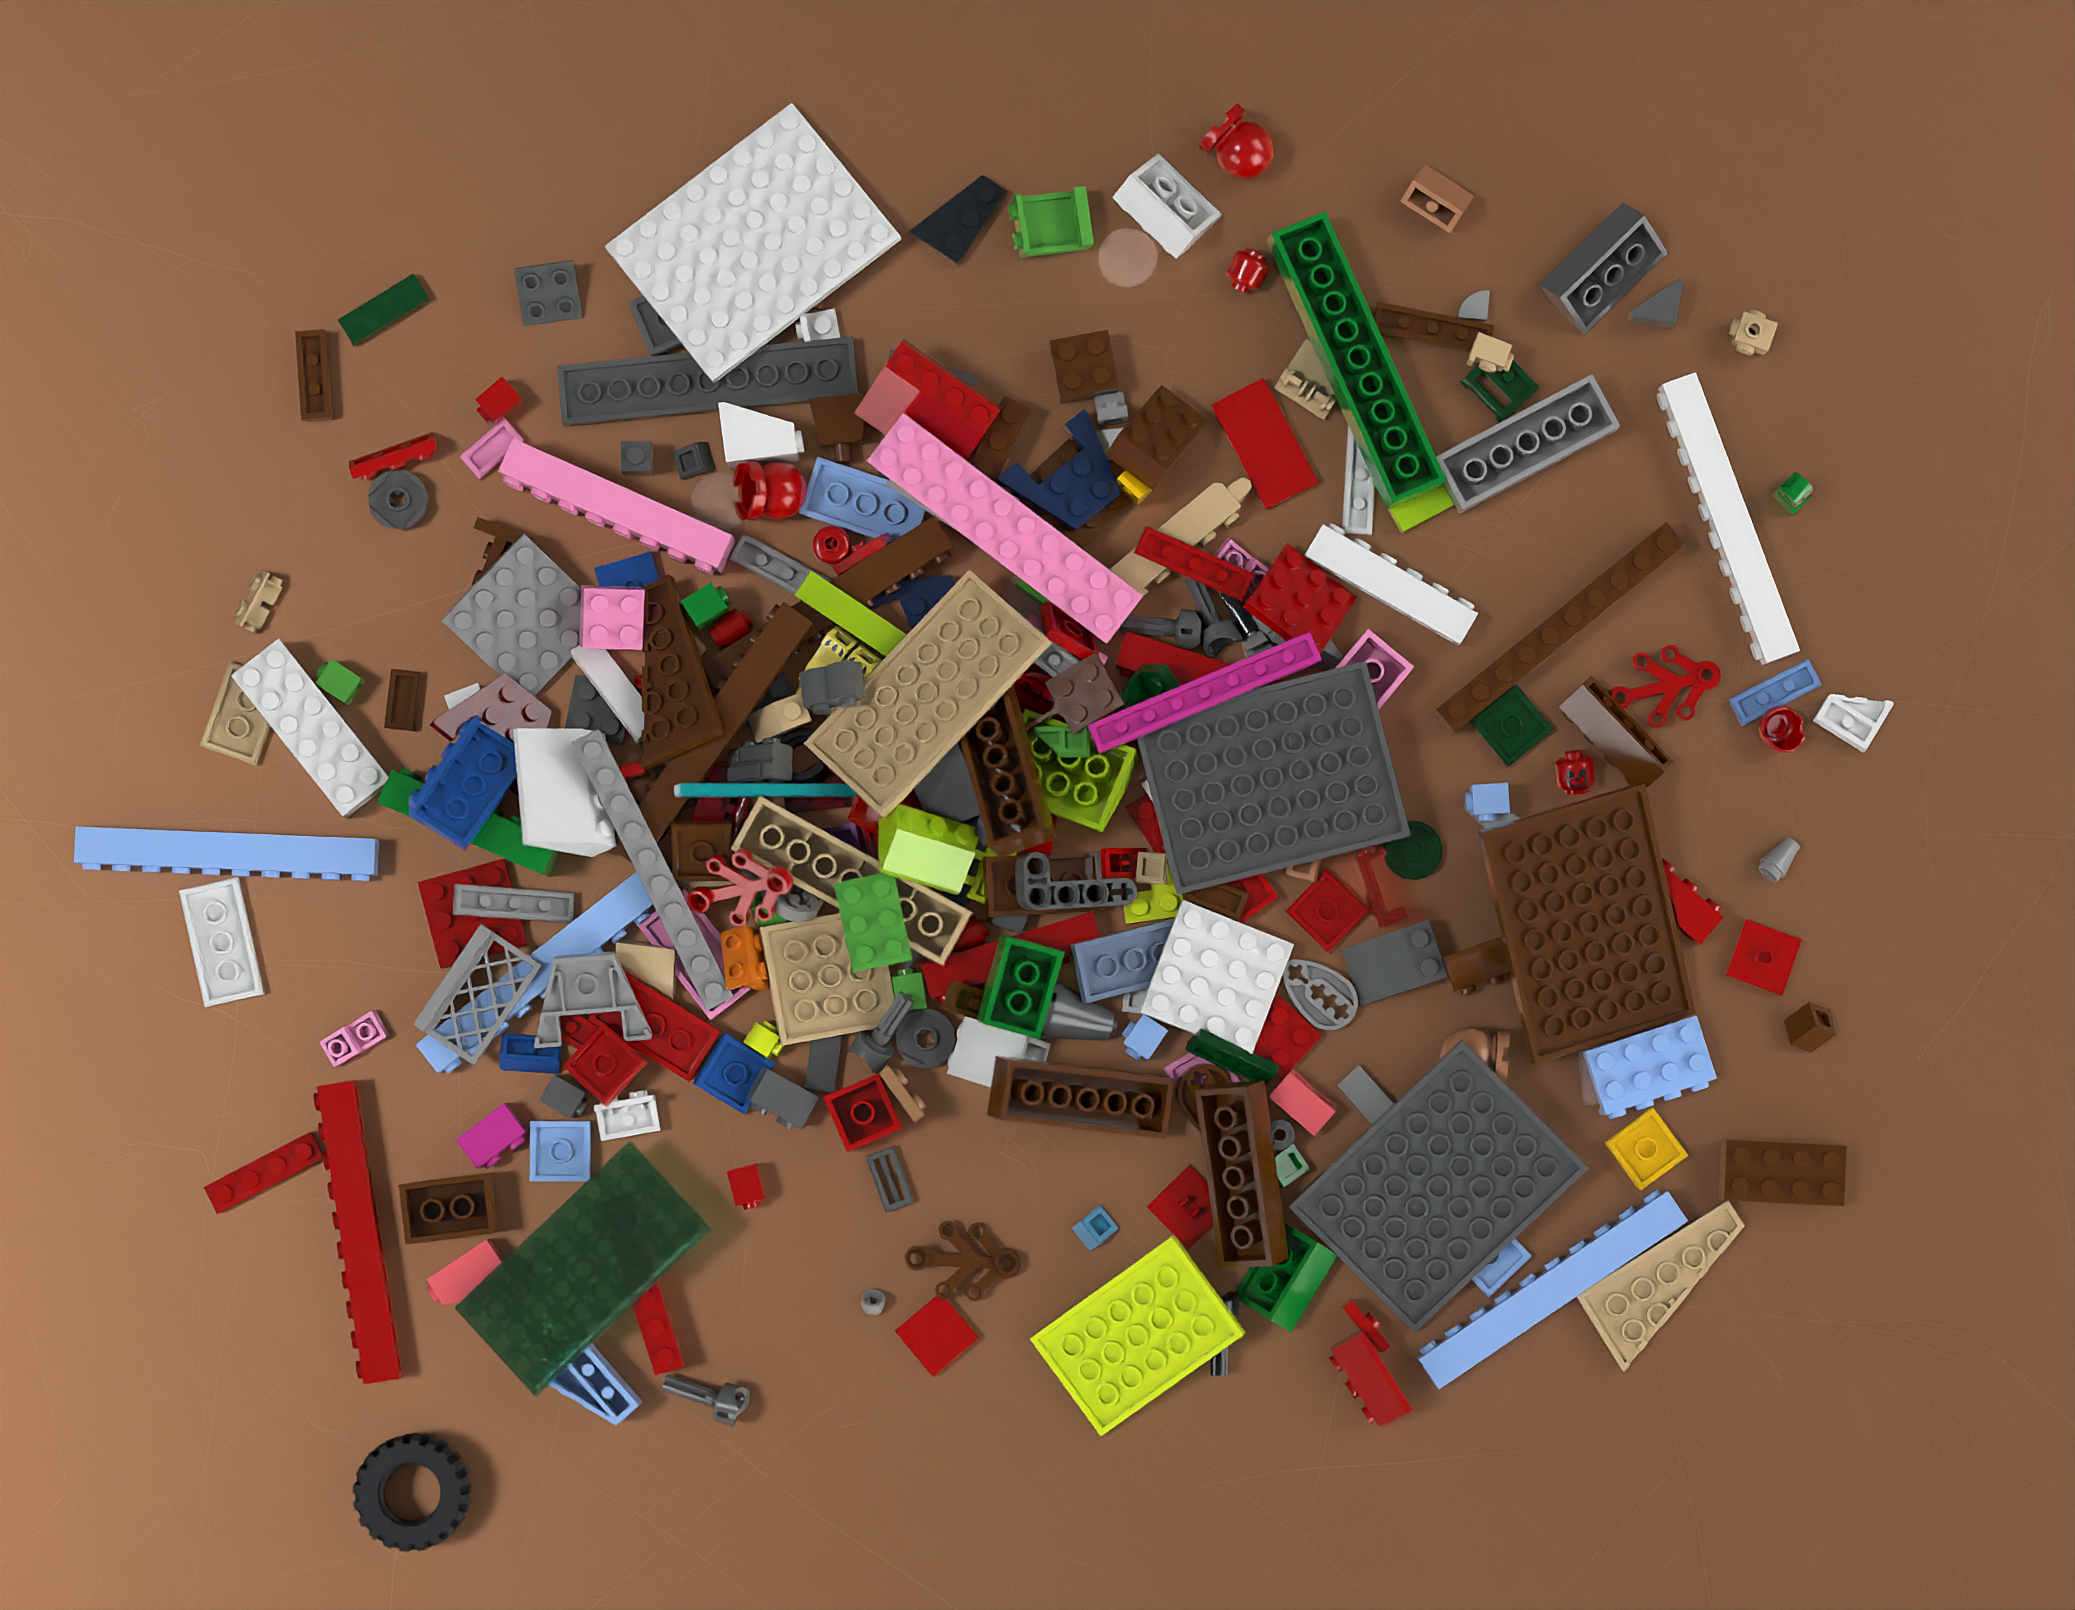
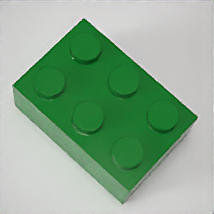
(1020, 986)

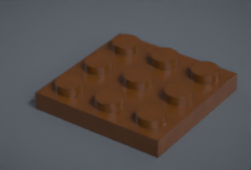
(1095, 525)

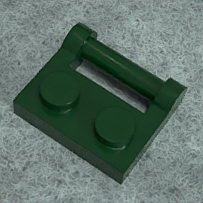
(1513, 384)

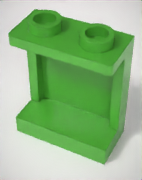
(1051, 223)

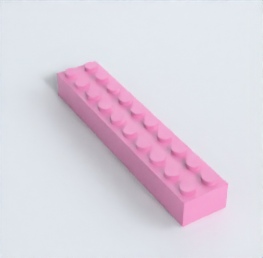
(1004, 528)

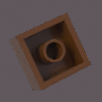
(1083, 366)

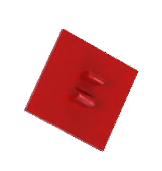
(1185, 1207)

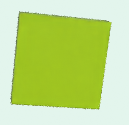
(1420, 509)

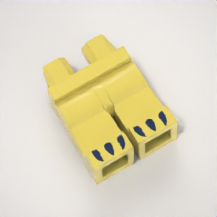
(835, 651)

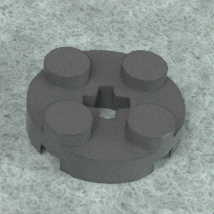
(381, 502)
(930, 1055)

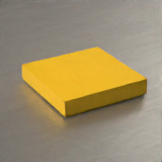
(1646, 1149)

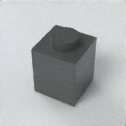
(637, 458)
(564, 1097)

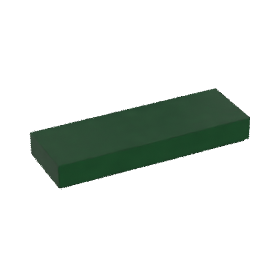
(383, 309)
(1231, 1057)

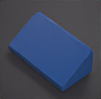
(520, 1055)

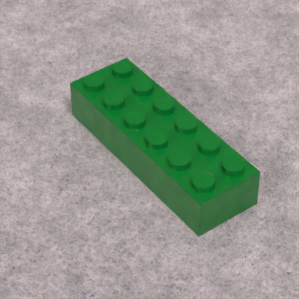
(496, 836)

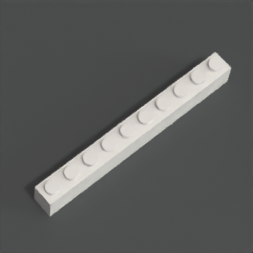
(1728, 519)

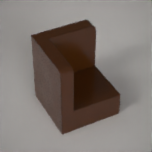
(1810, 1027)

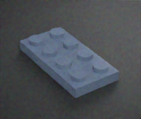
(1119, 960)

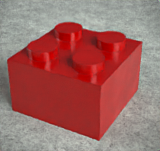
(863, 1112)

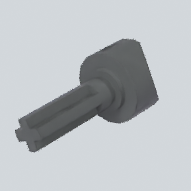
(1168, 627)
(1218, 632)
(874, 1045)
(725, 1401)

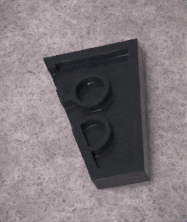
(960, 220)

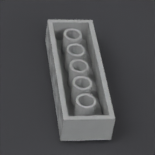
(1527, 443)

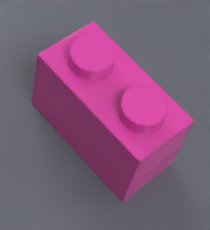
(492, 1136)

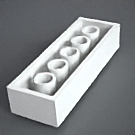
(311, 728)

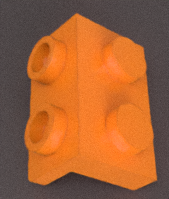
(744, 959)

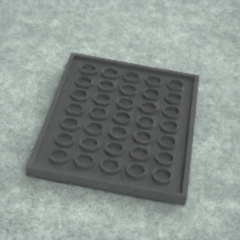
(1274, 779)
(1438, 1185)

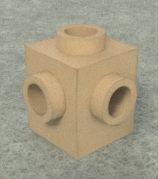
(1762, 329)

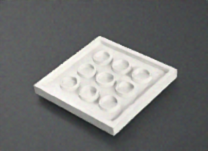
(1216, 976)

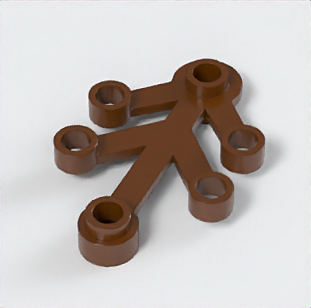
(968, 1261)

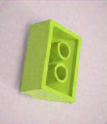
(925, 848)

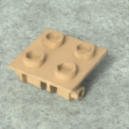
(1307, 382)

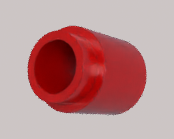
(730, 628)
(972, 935)

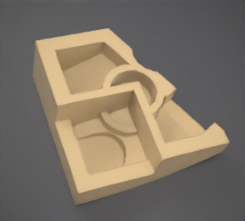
(649, 964)

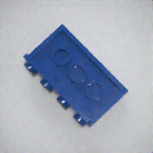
(466, 784)

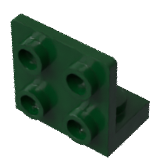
(1147, 683)

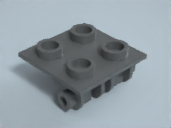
(548, 292)

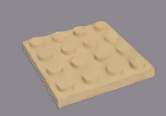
(815, 985)

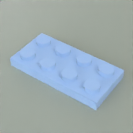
(858, 502)

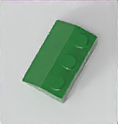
(1287, 1287)

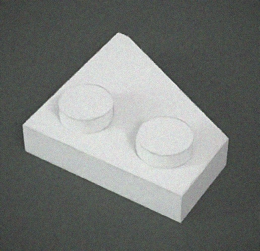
(1853, 719)

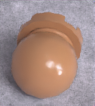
(1488, 1048)

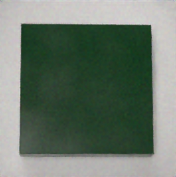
(1511, 725)

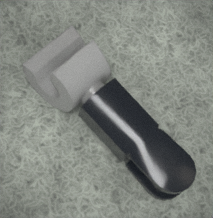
(1255, 641)

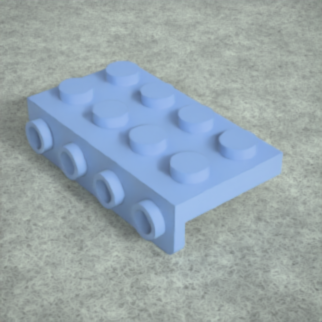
(1650, 1067)

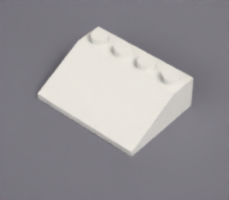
(557, 795)

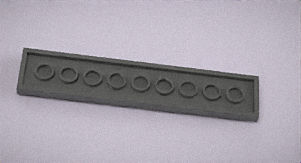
(679, 386)

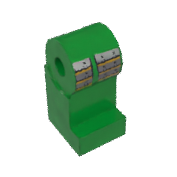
(1793, 493)

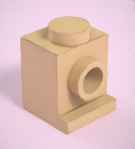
(1490, 354)

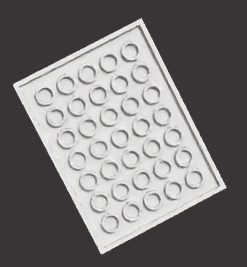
(752, 242)

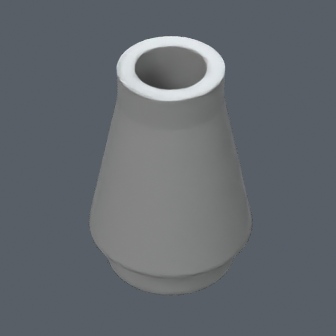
(1777, 861)

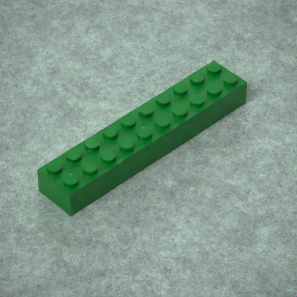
(1356, 360)

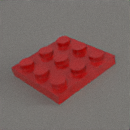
(1299, 599)
(453, 932)

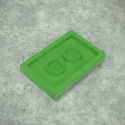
(873, 921)

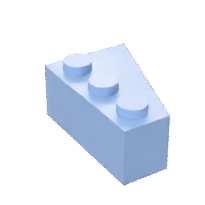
(597, 1386)

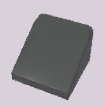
(693, 460)

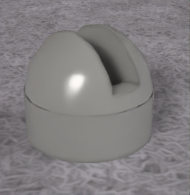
(872, 1295)

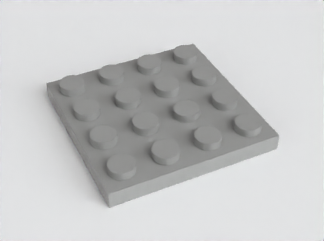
(520, 616)

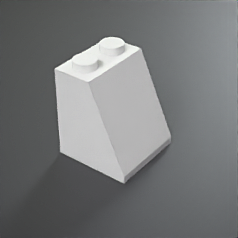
(757, 437)
(980, 1043)

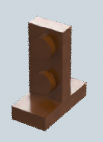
(493, 551)

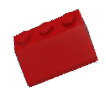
(1369, 1379)

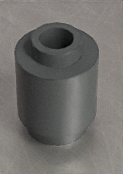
(1289, 1134)

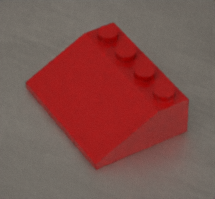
(930, 397)

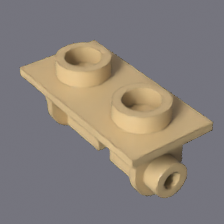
(260, 590)

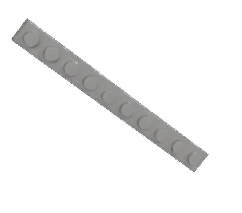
(652, 869)

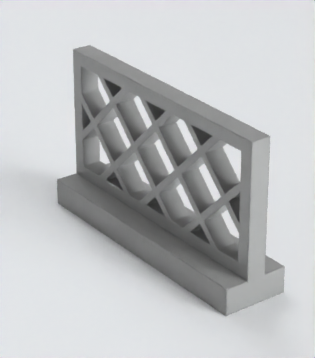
(456, 979)

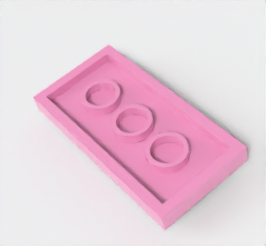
(657, 935)

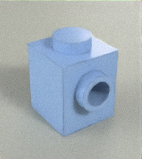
(1488, 801)
(1143, 1037)

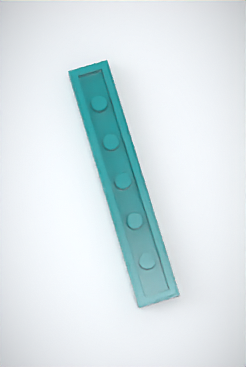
(763, 790)

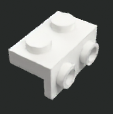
(628, 1116)

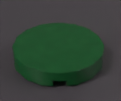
(1414, 855)

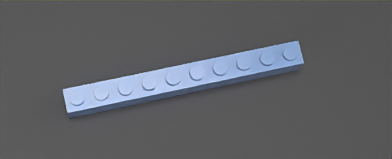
(226, 852)
(586, 934)
(1551, 1288)

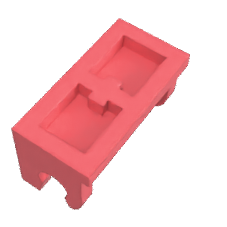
(1303, 1102)

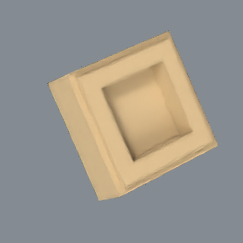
(1152, 868)

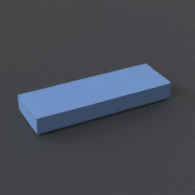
(1774, 692)

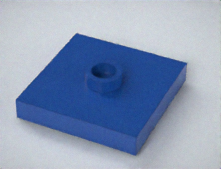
(630, 572)
(731, 1072)

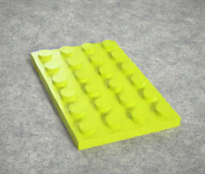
(1137, 1335)

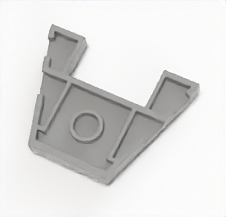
(587, 986)

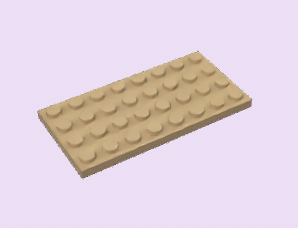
(928, 693)

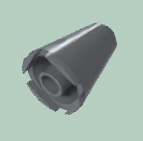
(1077, 1020)

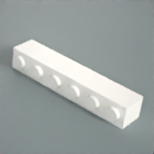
(1390, 584)

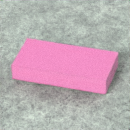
(490, 449)

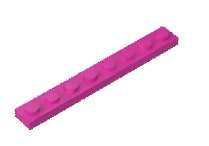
(1204, 692)

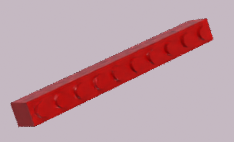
(359, 1232)

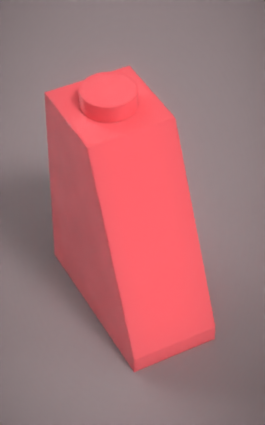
(464, 1274)

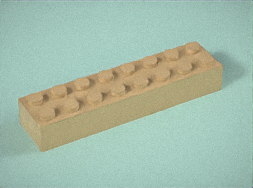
(821, 860)

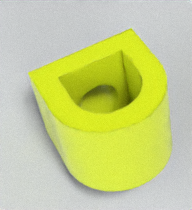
(764, 1039)

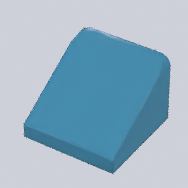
(1095, 1228)

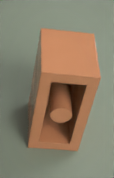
(1437, 198)

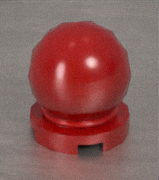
(1240, 145)
(771, 490)

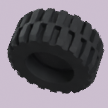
(378, 1516)

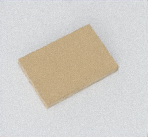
(235, 723)

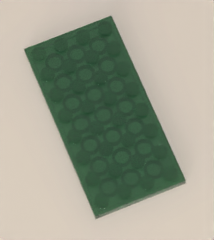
(583, 1268)

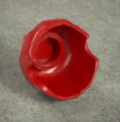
(1781, 729)

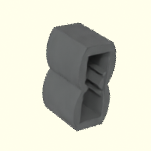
(832, 686)

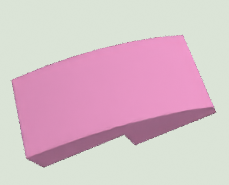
(1234, 554)
(354, 1038)

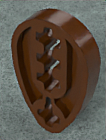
(1186, 1091)

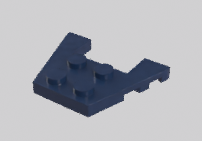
(1078, 487)
(917, 596)

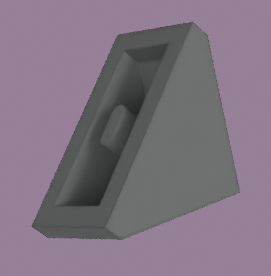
(1660, 309)

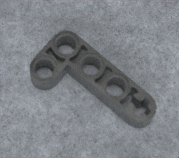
(1075, 889)

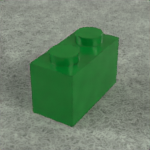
(707, 605)

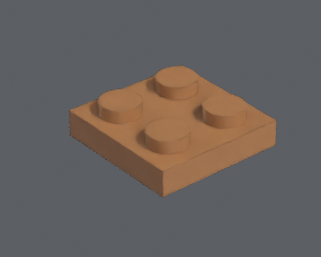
(911, 1102)

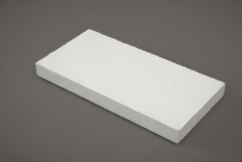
(221, 942)

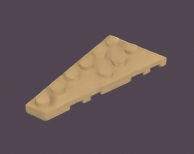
(1647, 1290)

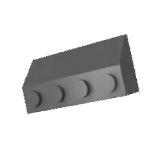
(1604, 267)

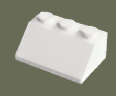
(1166, 205)

